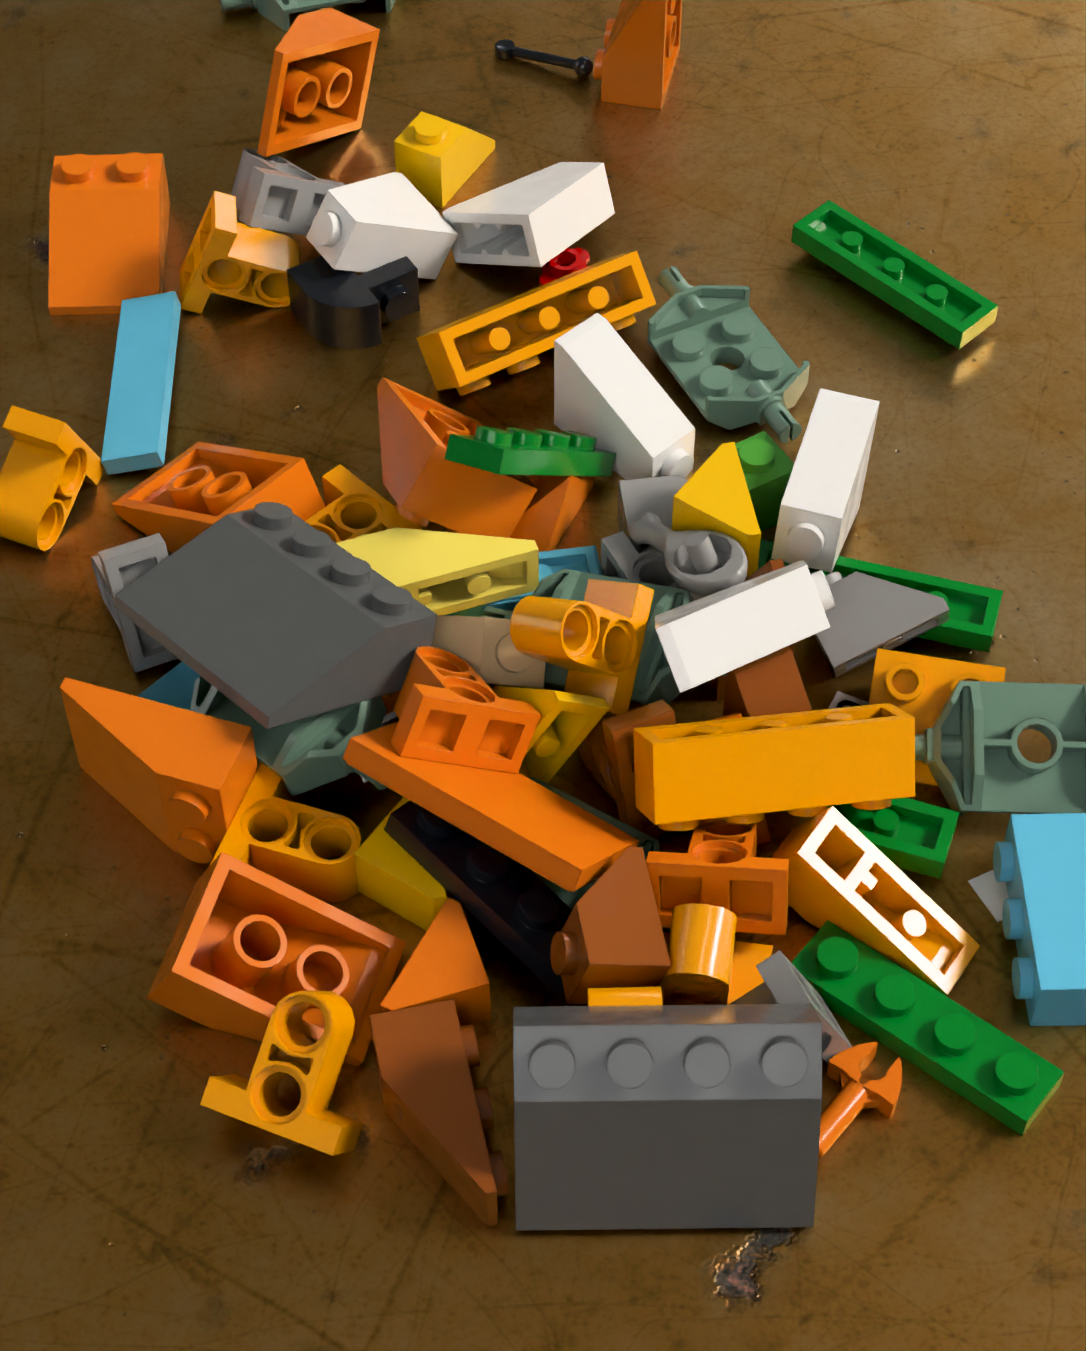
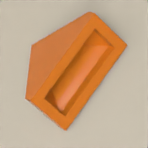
(552, 509)

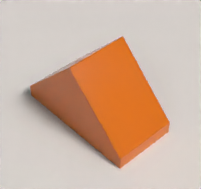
(444, 969)

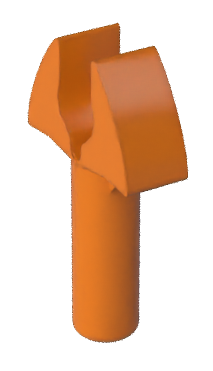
(853, 1096)

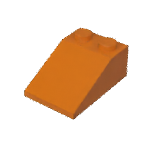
(639, 52)
(318, 81)
(106, 231)
(215, 482)
(435, 489)
(163, 763)
(259, 939)

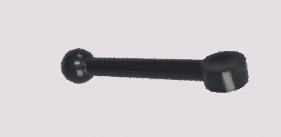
(506, 49)

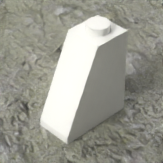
(531, 216)
(379, 223)
(613, 397)
(826, 481)
(743, 623)

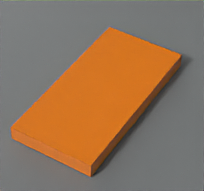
(498, 809)

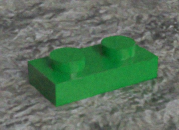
(908, 833)

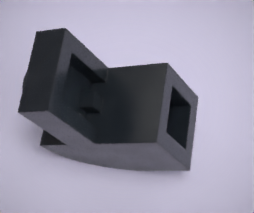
(351, 308)

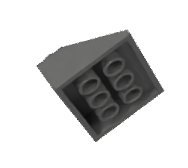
(279, 616)
(666, 1116)

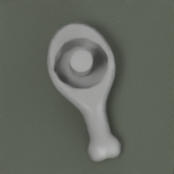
(694, 558)

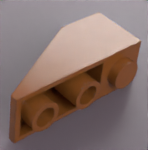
(432, 1099)

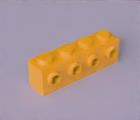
(527, 324)
(774, 765)

